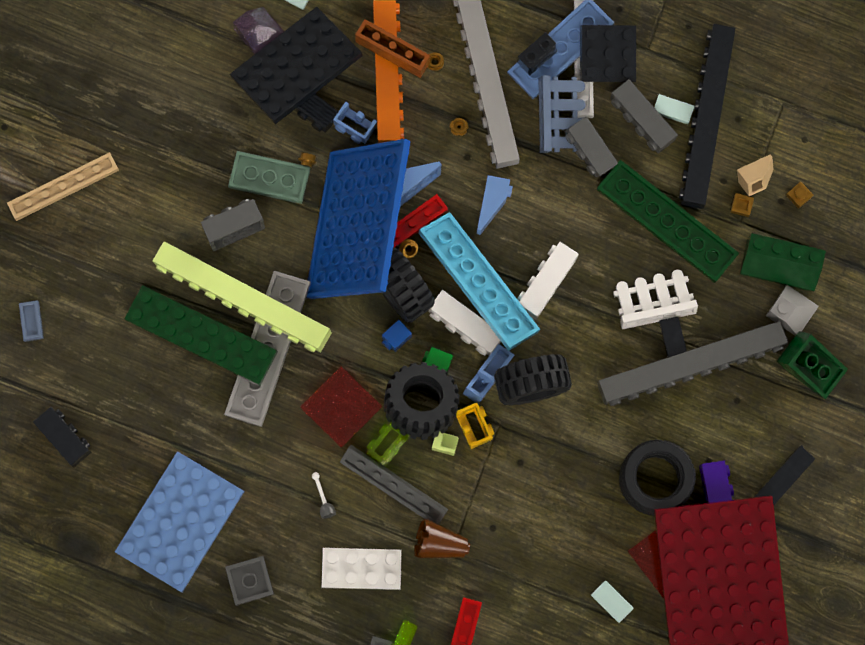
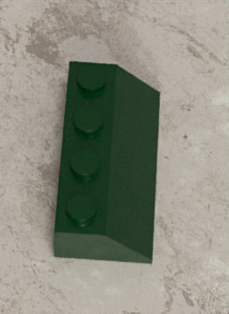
(782, 262)

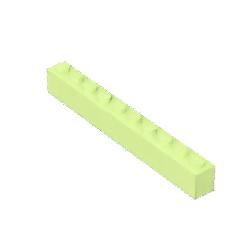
(243, 297)

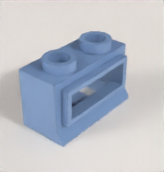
(358, 118)

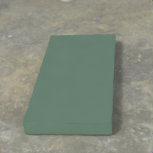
(269, 177)

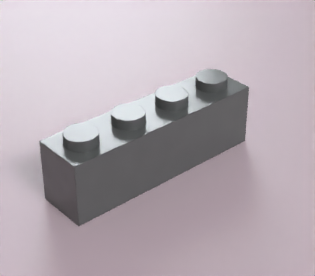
(643, 116)

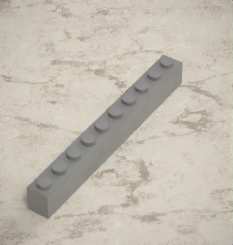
(487, 83)

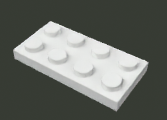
(361, 568)

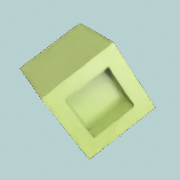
(445, 443)

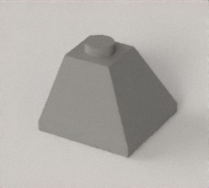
(792, 310)

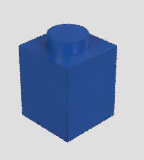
(396, 336)

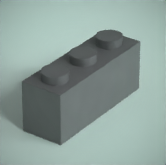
(590, 147)

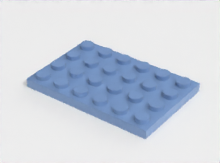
(179, 521)

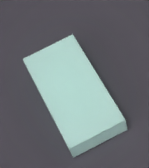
(674, 109)

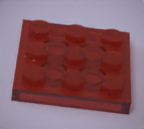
(341, 407)

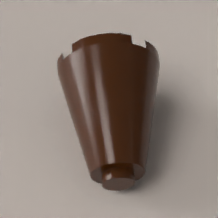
(439, 542)

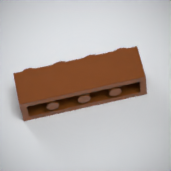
(392, 48)

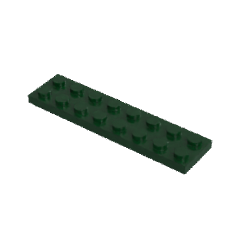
(667, 221)
(201, 335)

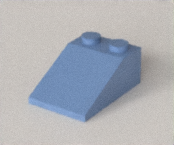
(418, 178)

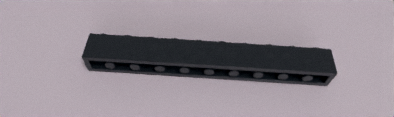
(707, 116)

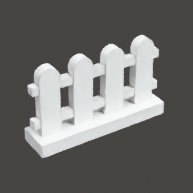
(666, 309)

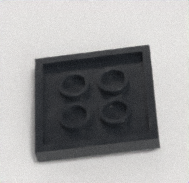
(607, 53)

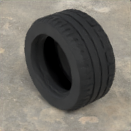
(672, 454)

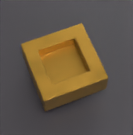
(799, 195)
(742, 205)

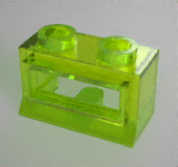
(391, 451)

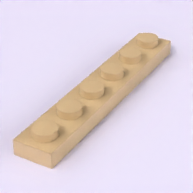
(62, 186)

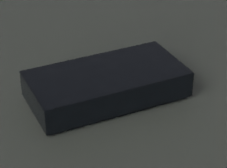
(672, 336)

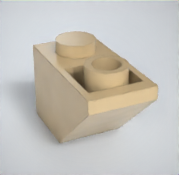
(756, 175)

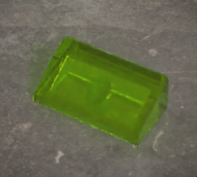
(405, 633)

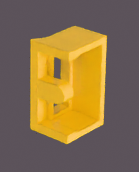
(466, 428)

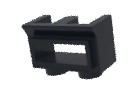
(537, 54)

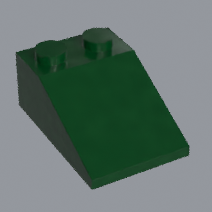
(812, 364)

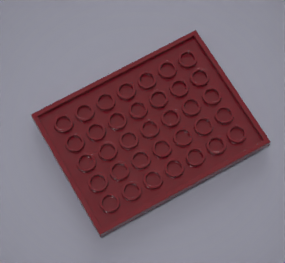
(722, 573)

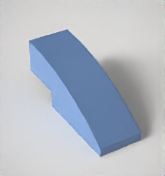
(484, 378)

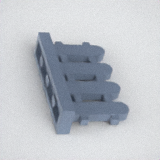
(547, 105)

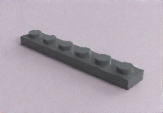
(393, 485)

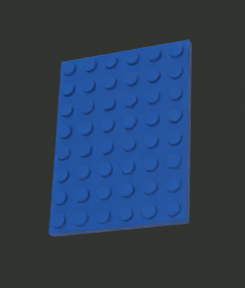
(358, 220)

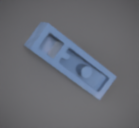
(495, 196)

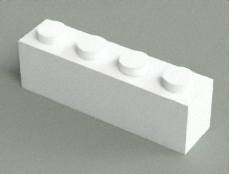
(548, 279)
(465, 322)

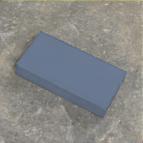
(31, 321)

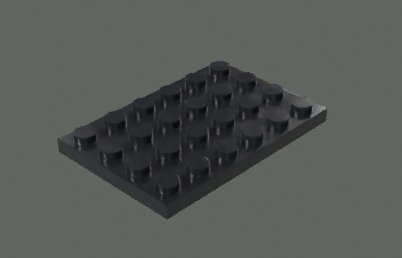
(296, 65)

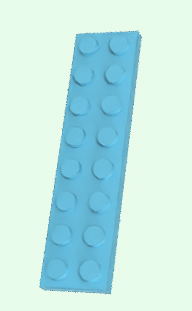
(479, 281)

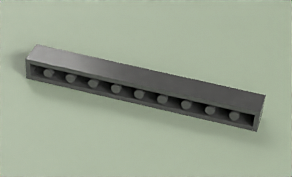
(691, 363)

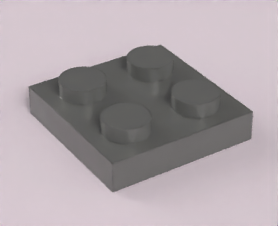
(249, 580)

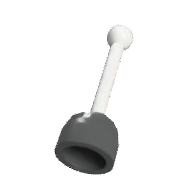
(327, 510)

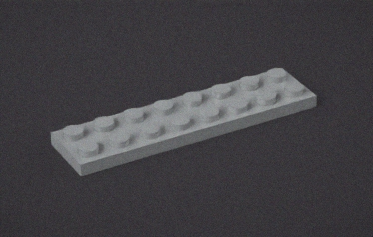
(248, 400)

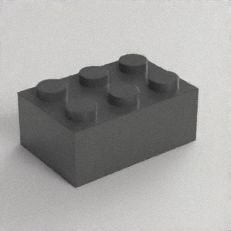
(233, 224)

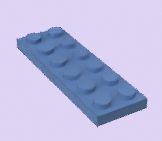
(567, 44)

